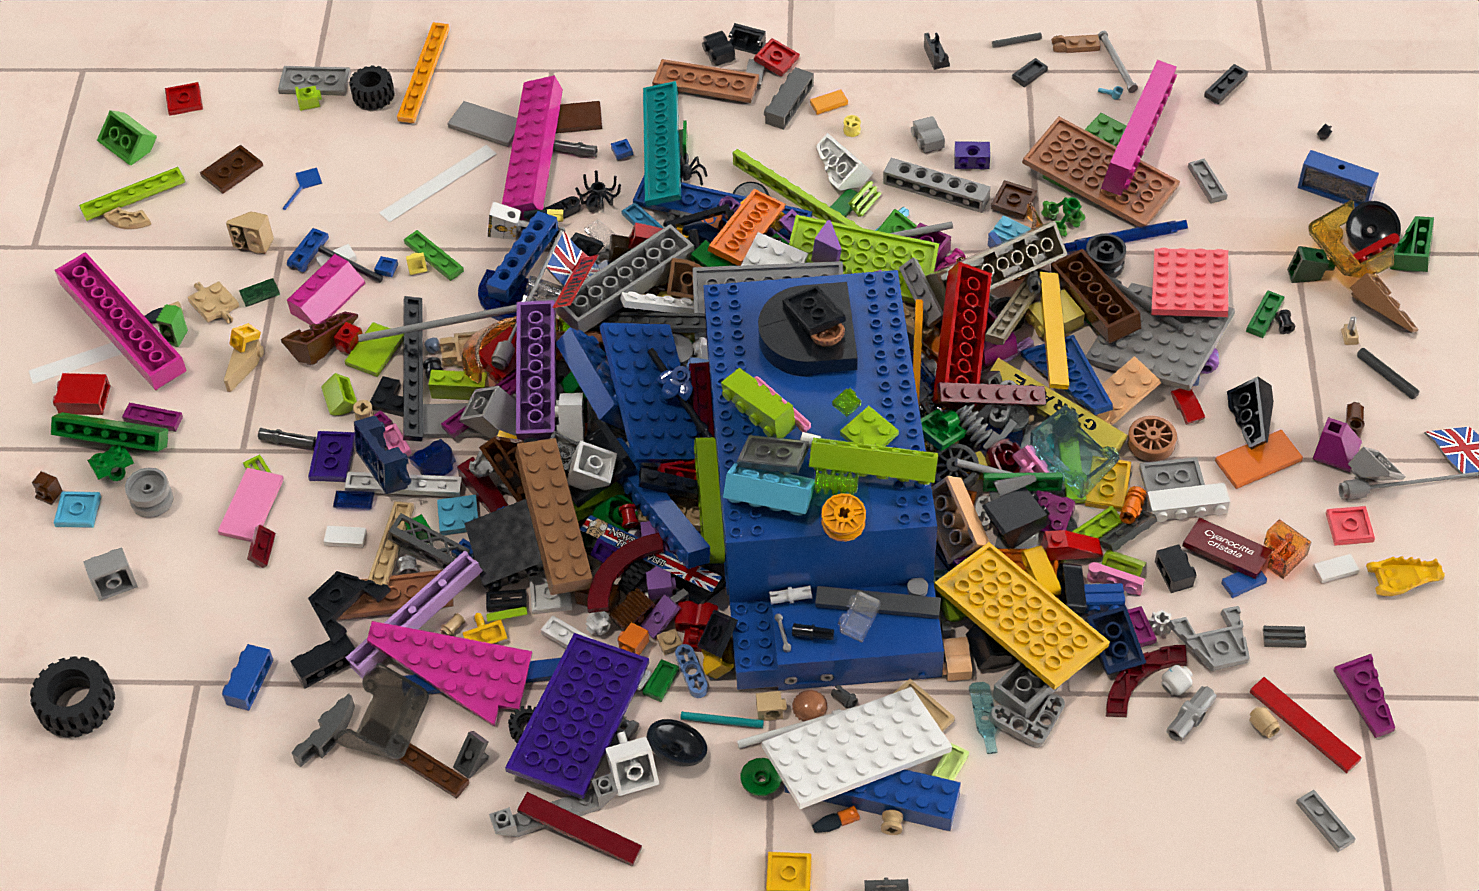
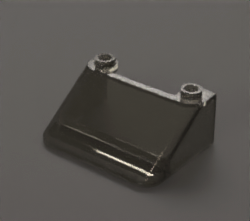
(389, 716)

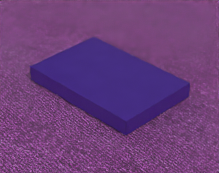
(332, 456)

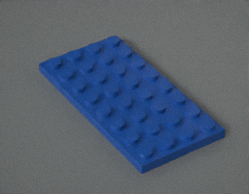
(654, 426)

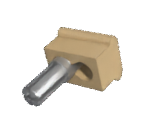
(1350, 332)

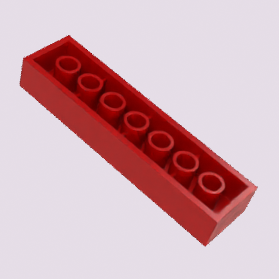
(963, 328)

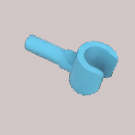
(1115, 93)

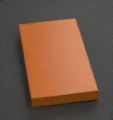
(1248, 465)

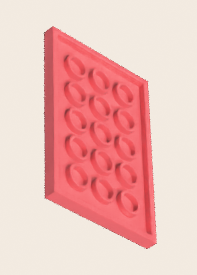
(1190, 282)

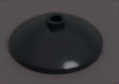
(1372, 215)
(676, 742)

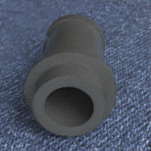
(849, 700)

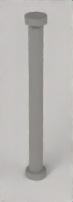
(1103, 36)

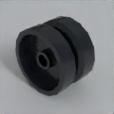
(1108, 253)

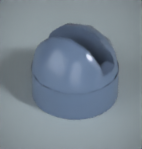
(432, 345)

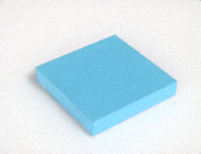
(77, 509)

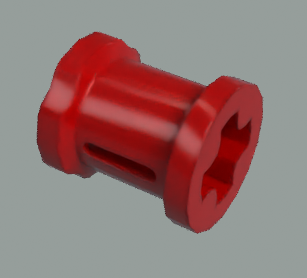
(629, 516)

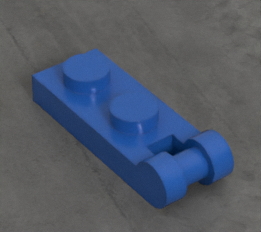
(307, 249)

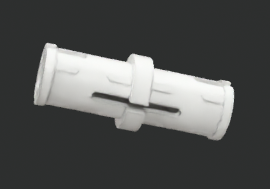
(790, 595)

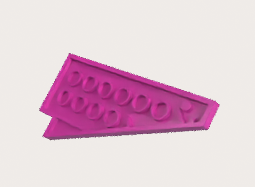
(466, 670)

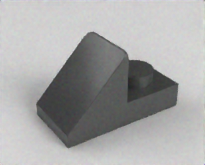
(471, 755)

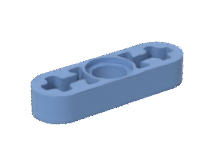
(689, 679)

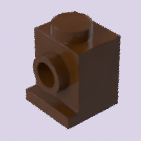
(46, 487)

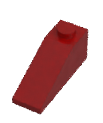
(1070, 545)

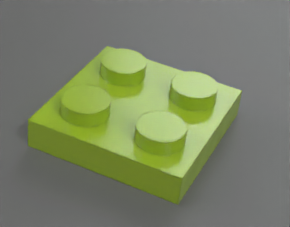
(869, 429)

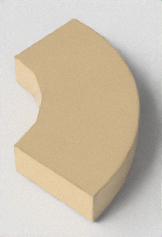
(127, 220)

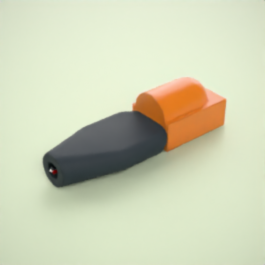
(835, 821)

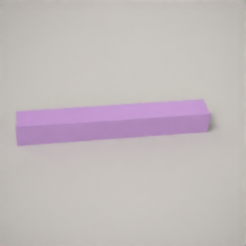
(420, 608)

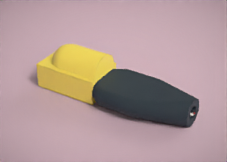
(557, 213)

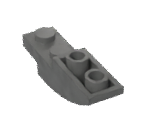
(323, 739)

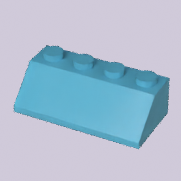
(769, 489)

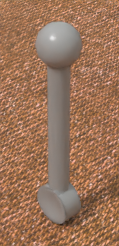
(786, 647)

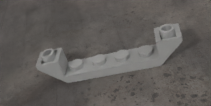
(517, 825)

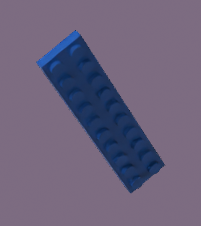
(698, 199)

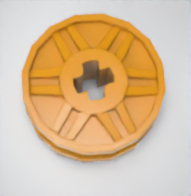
(843, 517)

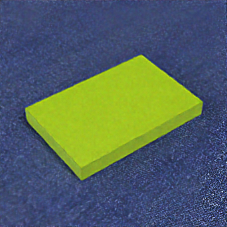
(374, 354)

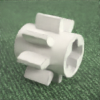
(1159, 622)
(598, 623)

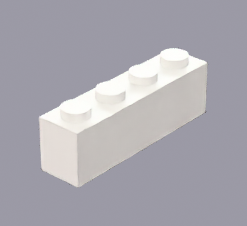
(1188, 502)

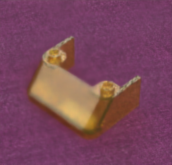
(1328, 236)

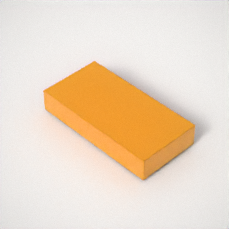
(829, 101)

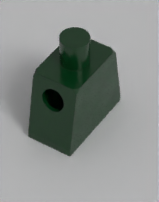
(1309, 265)

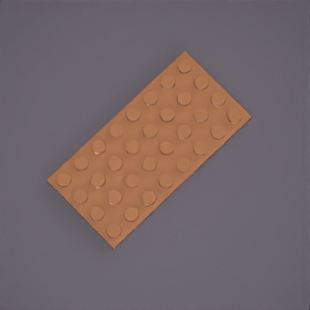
(1080, 164)

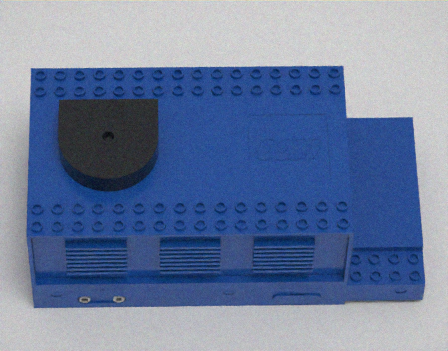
(784, 550)

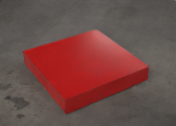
(776, 57)
(183, 98)

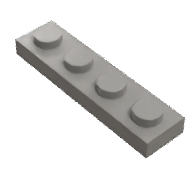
(921, 289)

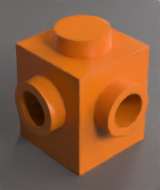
(633, 639)

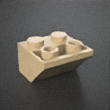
(251, 232)

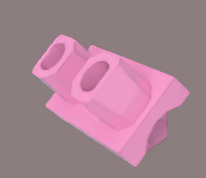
(1029, 461)

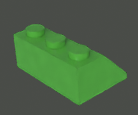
(126, 137)

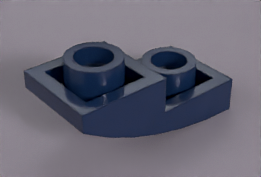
(705, 231)

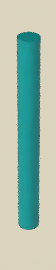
(722, 719)

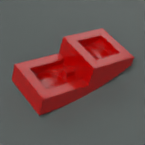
(1188, 404)

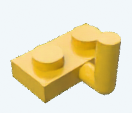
(488, 633)

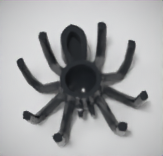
(686, 170)
(597, 192)

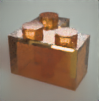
(1288, 548)

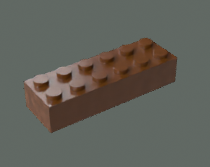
(1097, 296)

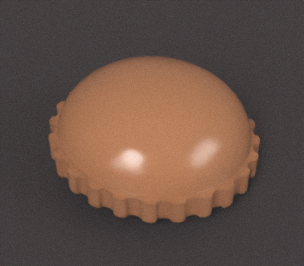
(829, 336)
(809, 705)

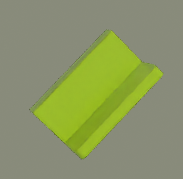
(1123, 563)

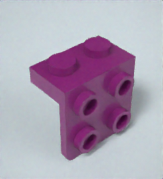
(1060, 510)

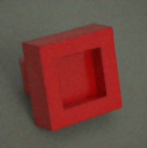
(692, 638)

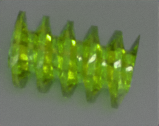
(836, 483)

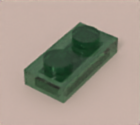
(259, 292)

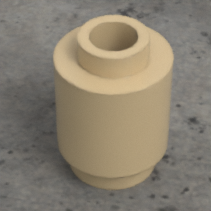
(1264, 722)

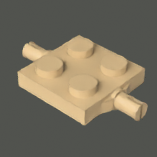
(213, 302)

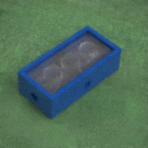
(1337, 179)

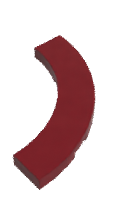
(616, 564)
(1129, 679)

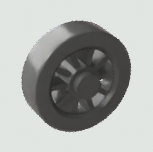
(947, 466)

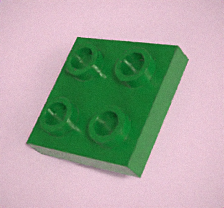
(942, 429)
(104, 463)

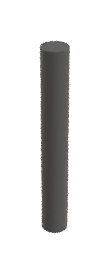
(1019, 39)

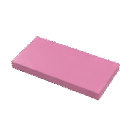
(250, 504)

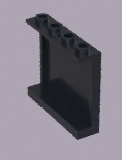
(604, 439)
(505, 546)

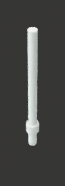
(771, 734)

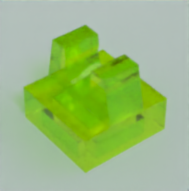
(846, 402)

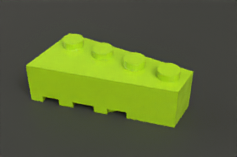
(759, 404)

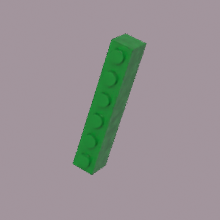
(109, 431)

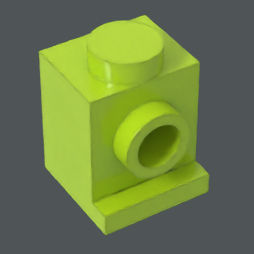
(308, 97)

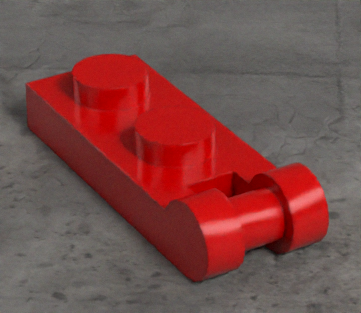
(1377, 247)

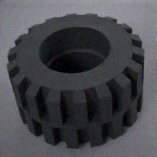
(372, 87)

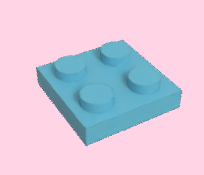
(456, 512)

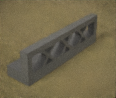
(421, 547)

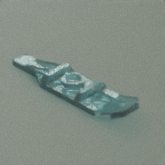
(982, 706)

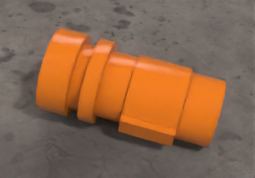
(1133, 504)

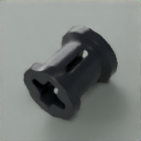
(1285, 323)

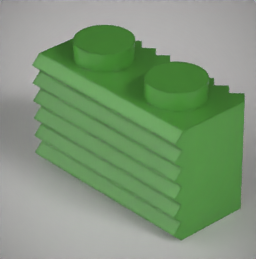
(172, 324)

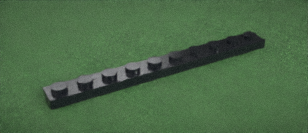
(412, 371)

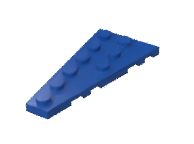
(1083, 381)

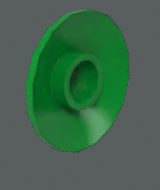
(758, 769)

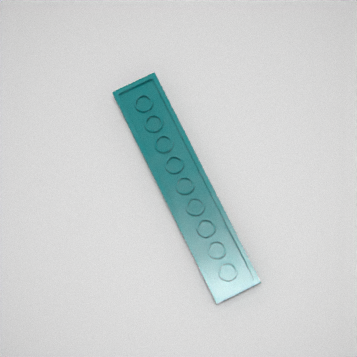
(661, 144)

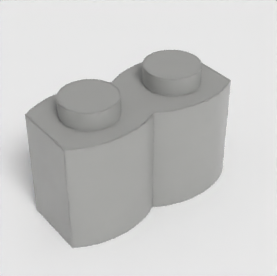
(928, 134)

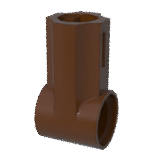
(1355, 417)

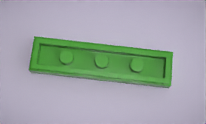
(434, 255)

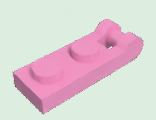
(1107, 575)

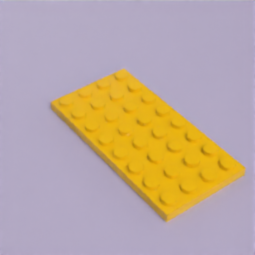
(1021, 615)

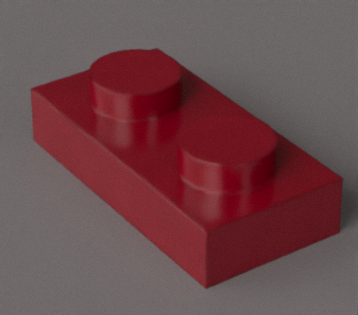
(261, 546)

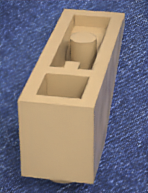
(242, 364)

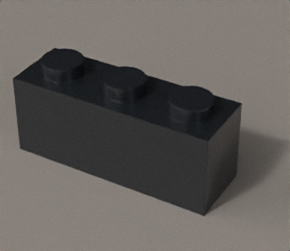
(322, 661)

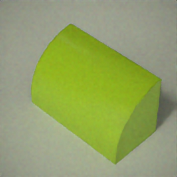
(339, 394)

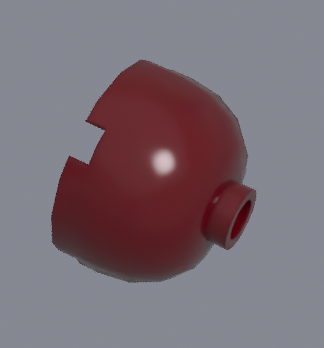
(1000, 456)

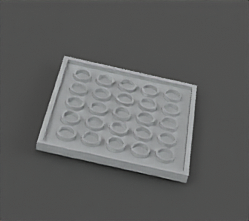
(1167, 352)

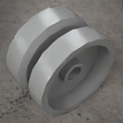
(149, 492)

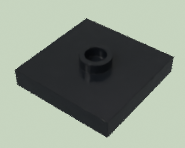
(717, 633)

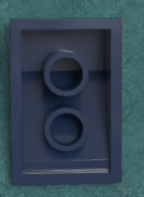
(1124, 648)

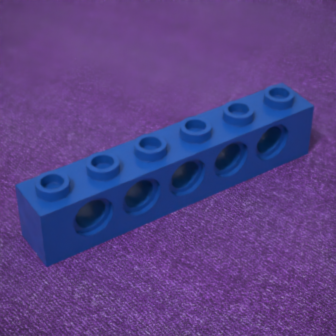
(522, 256)

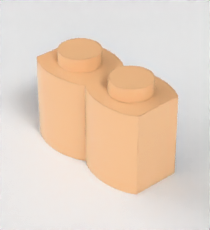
(957, 659)

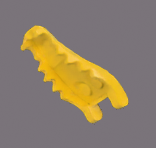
(1401, 574)

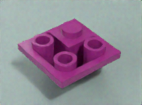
(1337, 445)

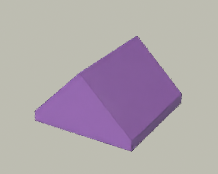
(826, 245)

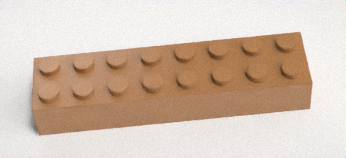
(553, 516)

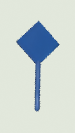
(305, 179)

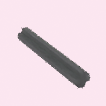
(1388, 373)

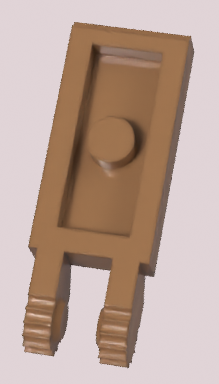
(1074, 44)

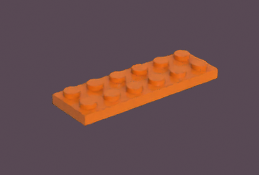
(753, 216)

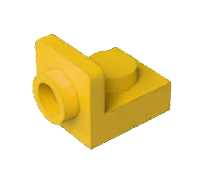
(243, 335)

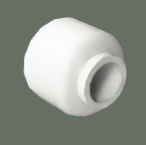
(1177, 680)

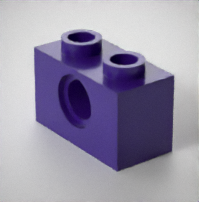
(971, 155)

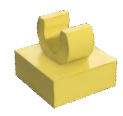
(416, 263)

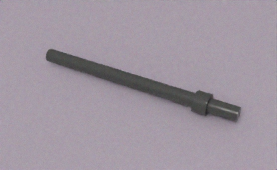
(1144, 303)

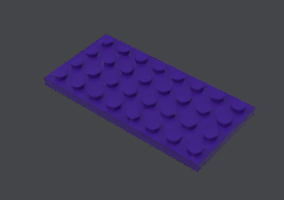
(577, 716)

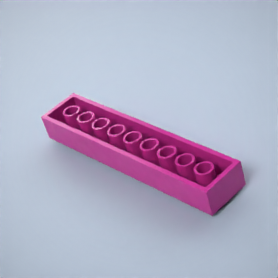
(1140, 128)
(533, 145)
(120, 321)

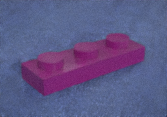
(152, 416)

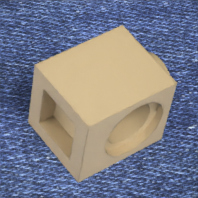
(770, 705)

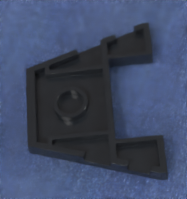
(338, 595)

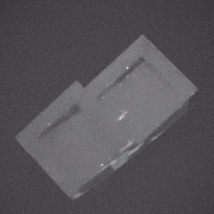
(926, 400)

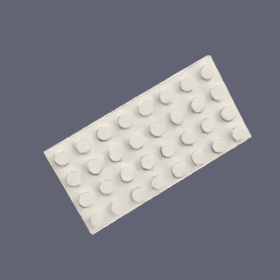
(856, 747)

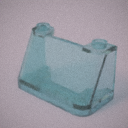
(1072, 451)

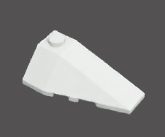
(842, 166)

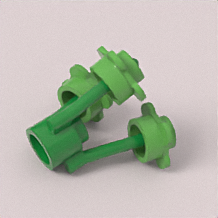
(1071, 209)

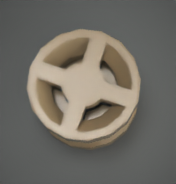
(360, 406)
(892, 822)

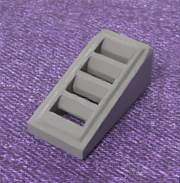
(1009, 485)

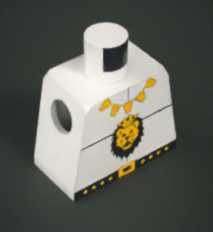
(505, 222)

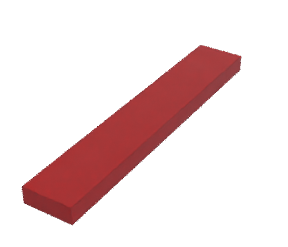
(1305, 725)

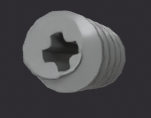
(973, 424)

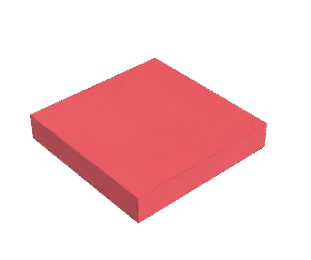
(1350, 525)

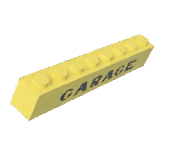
(1095, 427)

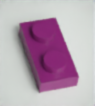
(1142, 626)

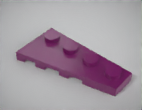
(1364, 689)

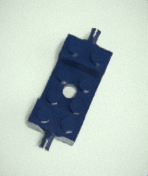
(386, 466)

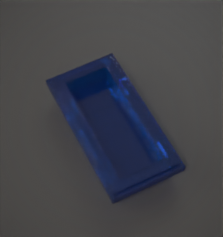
(353, 500)

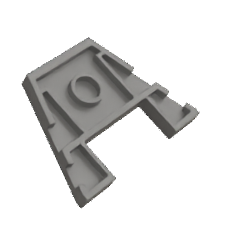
(1217, 647)

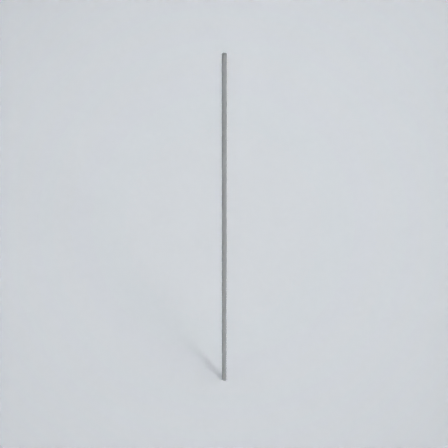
(512, 309)

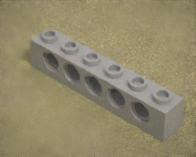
(936, 185)

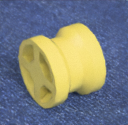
(852, 126)

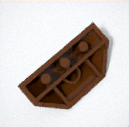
(501, 456)

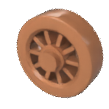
(1150, 434)

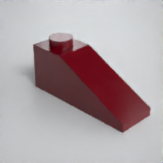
(482, 487)

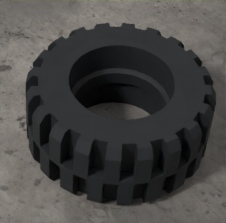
(66, 676)

